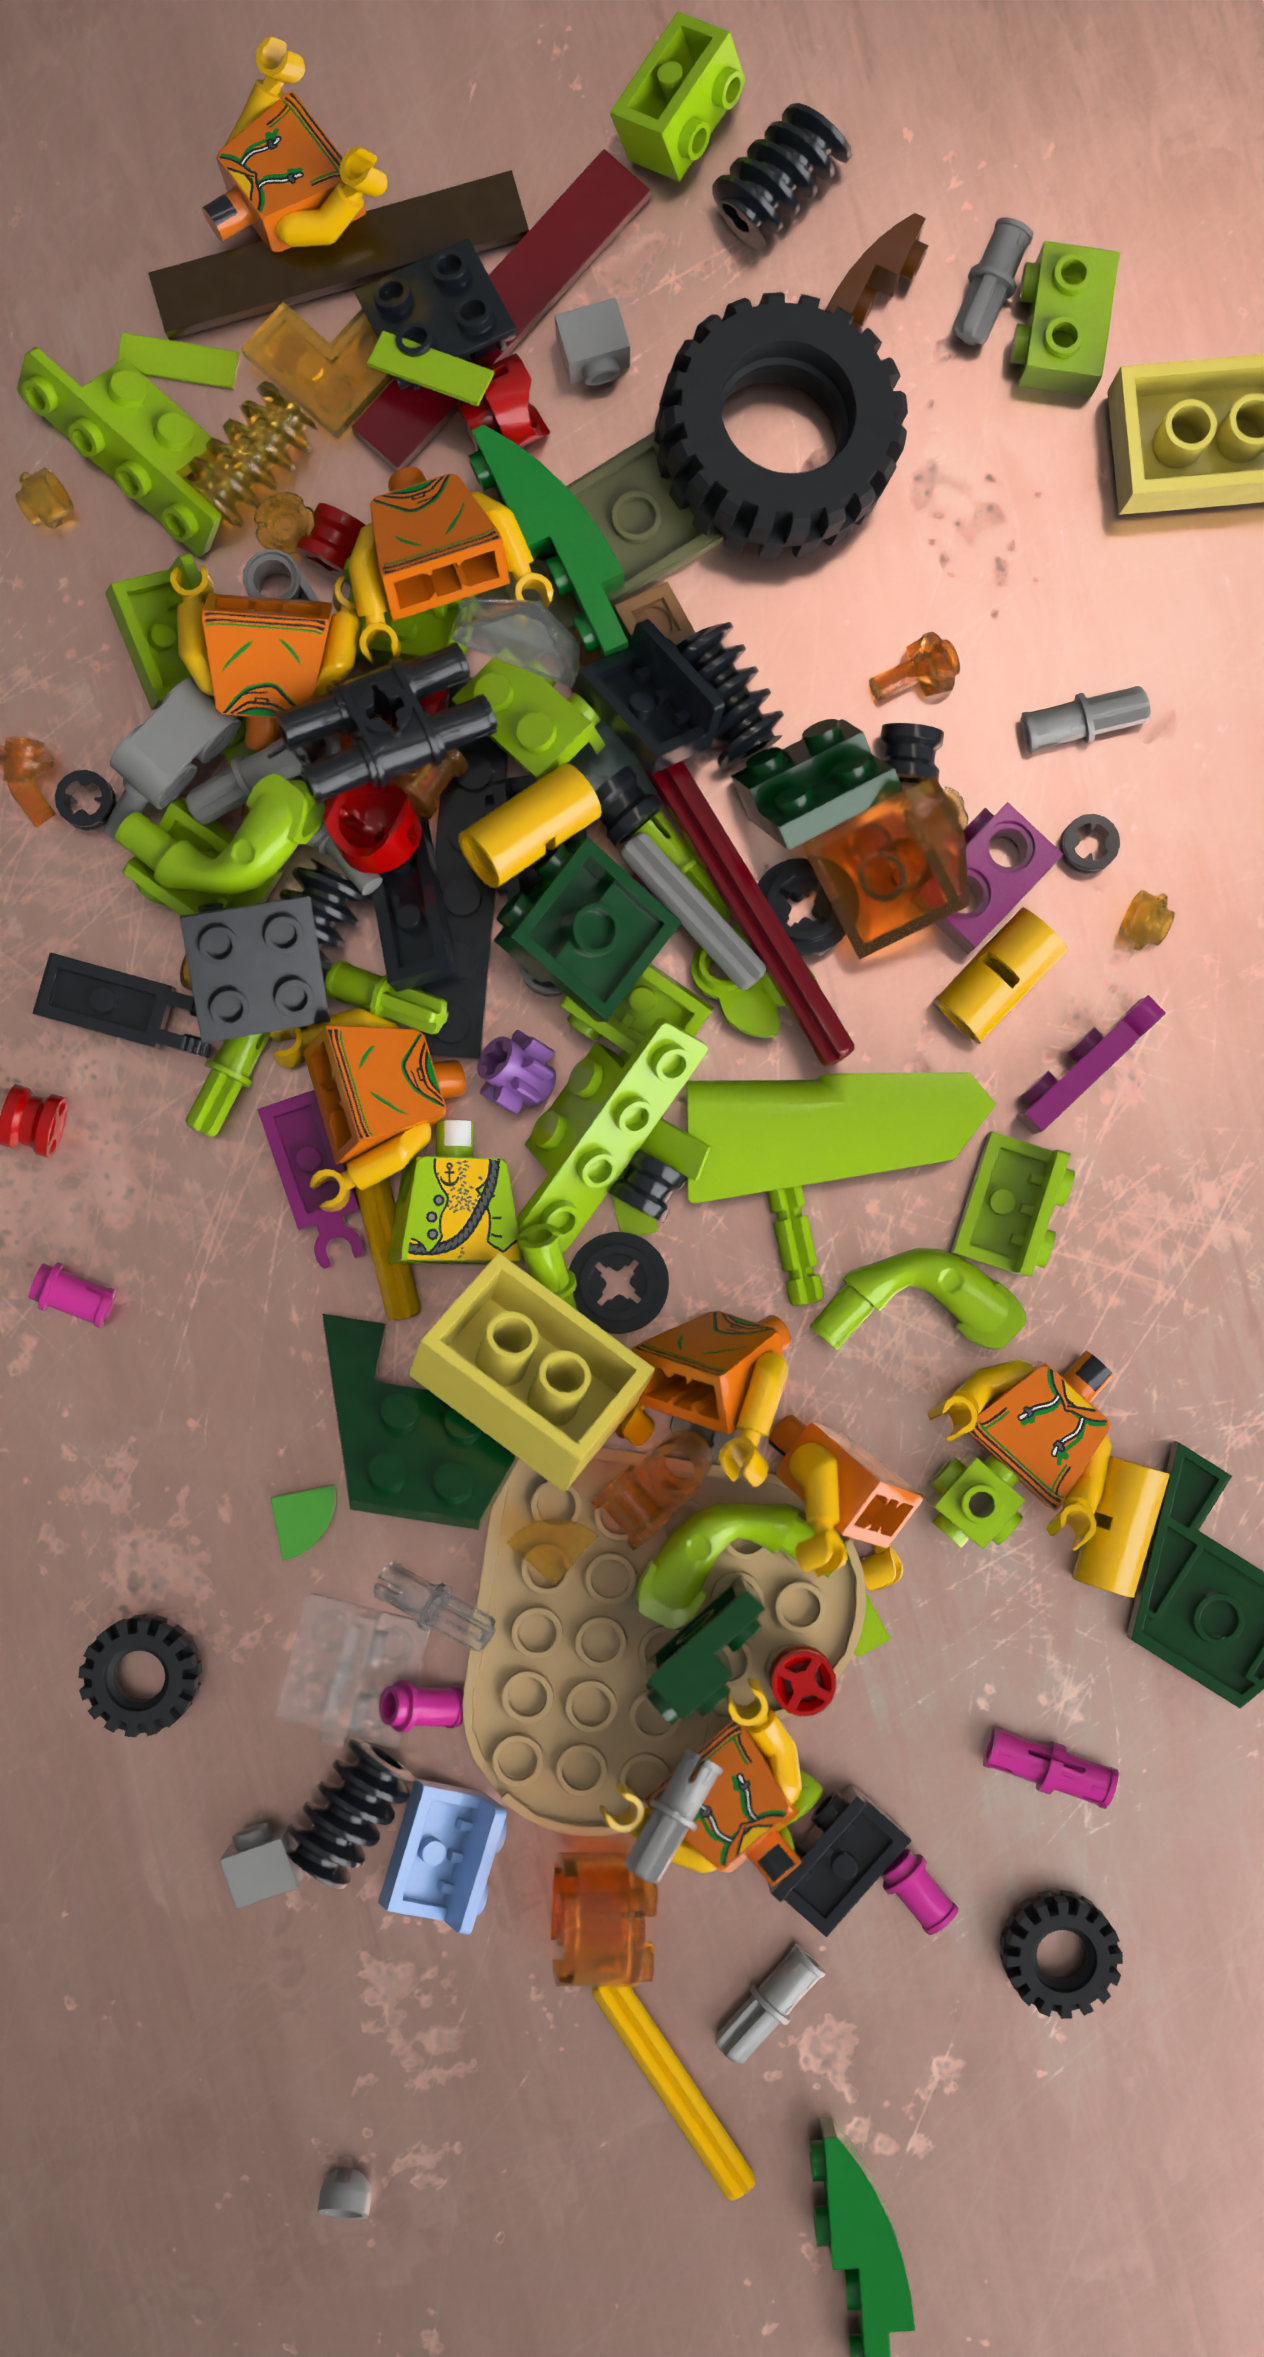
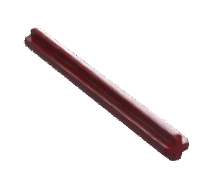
(752, 913)

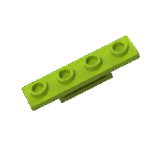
(132, 437)
(603, 1123)

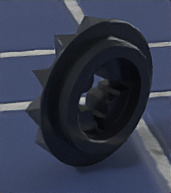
(797, 880)
(649, 1282)

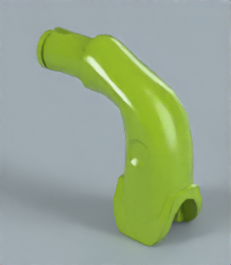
(277, 823)
(984, 1307)
(673, 1582)

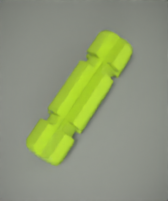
(796, 1246)

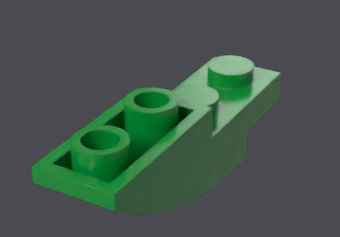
(556, 524)
(860, 2242)

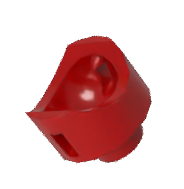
(507, 405)
(377, 827)

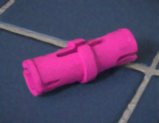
(1051, 1767)

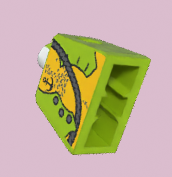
(454, 1205)

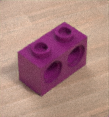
(995, 885)

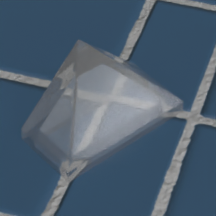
(519, 634)

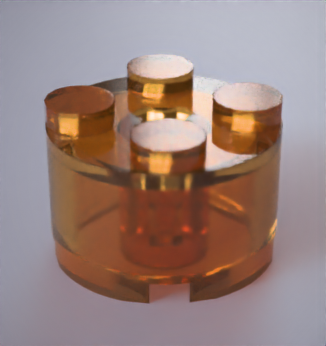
(601, 1921)

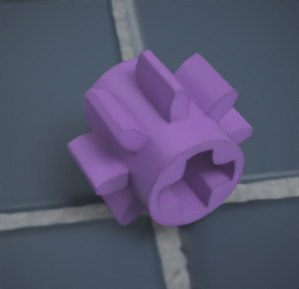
(516, 1071)

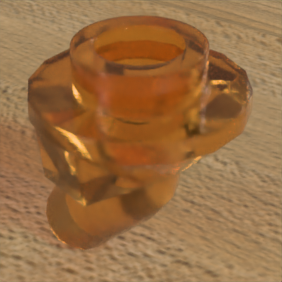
(931, 664)
(22, 763)

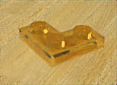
(320, 376)

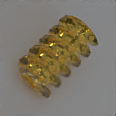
(251, 452)

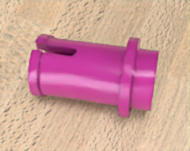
(71, 1294)
(412, 1706)
(919, 1892)

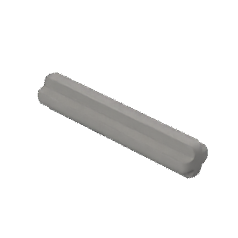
(693, 911)

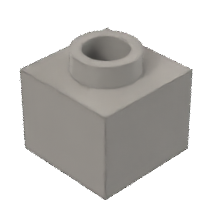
(593, 342)
(259, 1864)

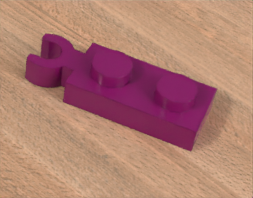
(1092, 1058)
(300, 1151)

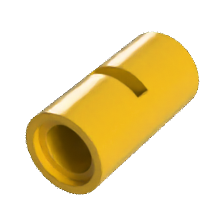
(528, 823)
(1001, 975)
(1124, 1528)

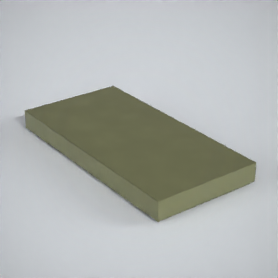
(637, 520)

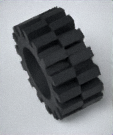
(113, 1703)
(1088, 1981)

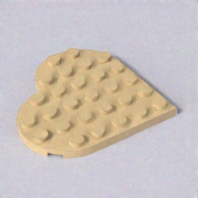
(561, 1687)

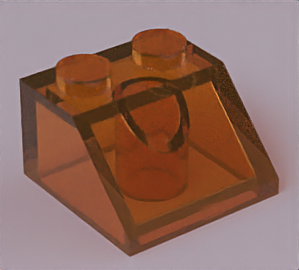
(894, 867)

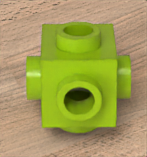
(958, 1483)

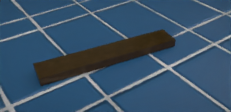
(384, 240)

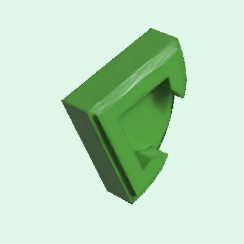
(302, 1518)

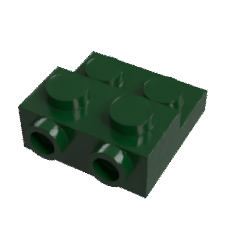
(814, 782)
(585, 927)
(691, 1666)

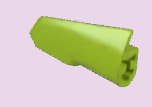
(827, 1128)

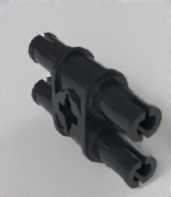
(377, 750)

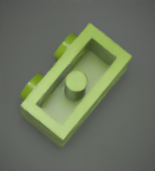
(678, 96)
(1067, 318)

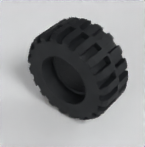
(801, 350)

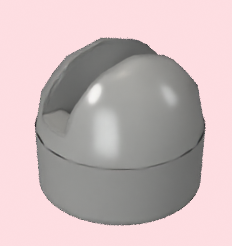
(345, 2199)

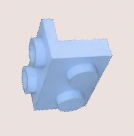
(444, 1854)

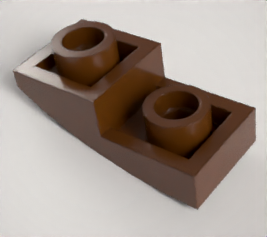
(880, 269)

